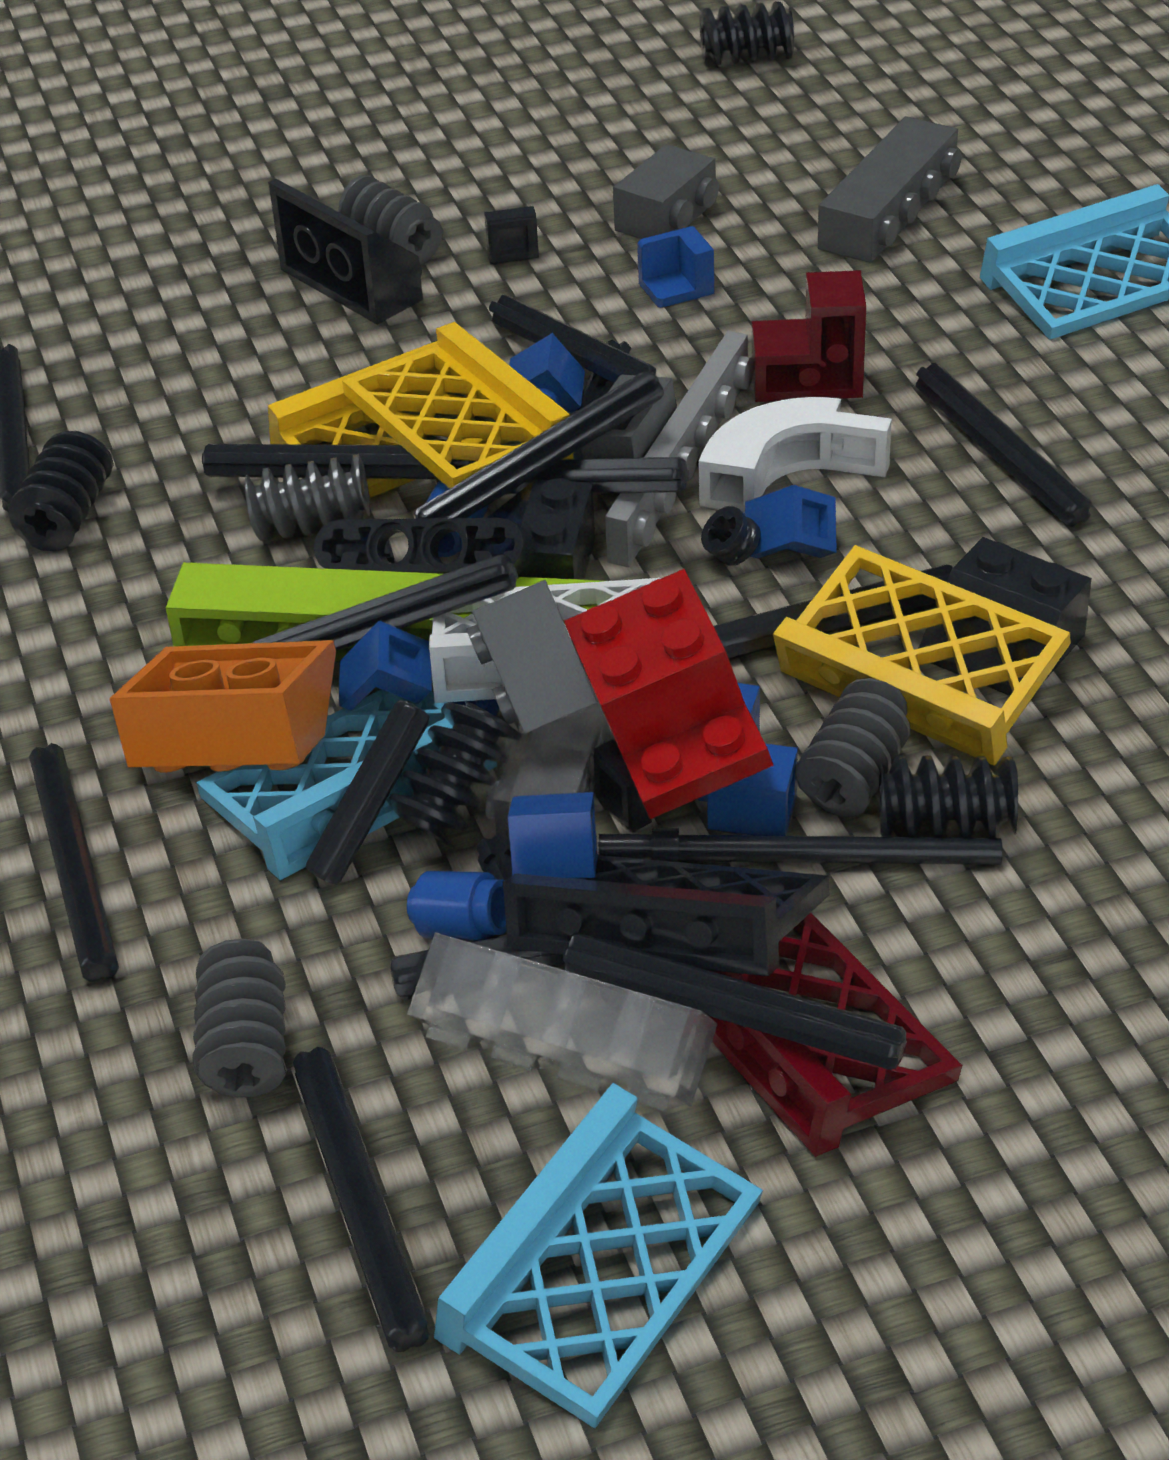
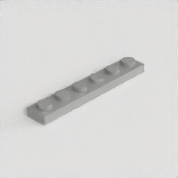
(685, 435)

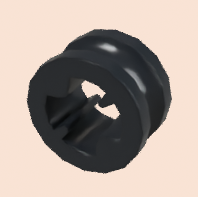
(730, 535)

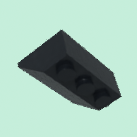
(343, 256)

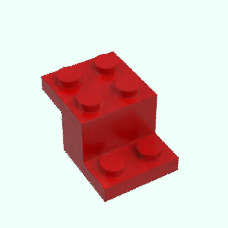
(668, 693)

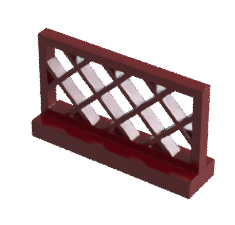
(799, 1078)

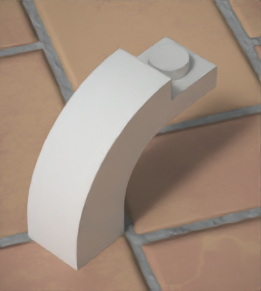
(785, 439)

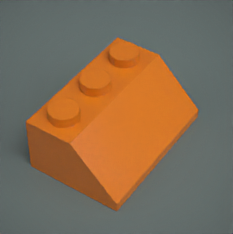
(226, 706)

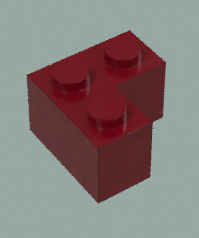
(814, 353)

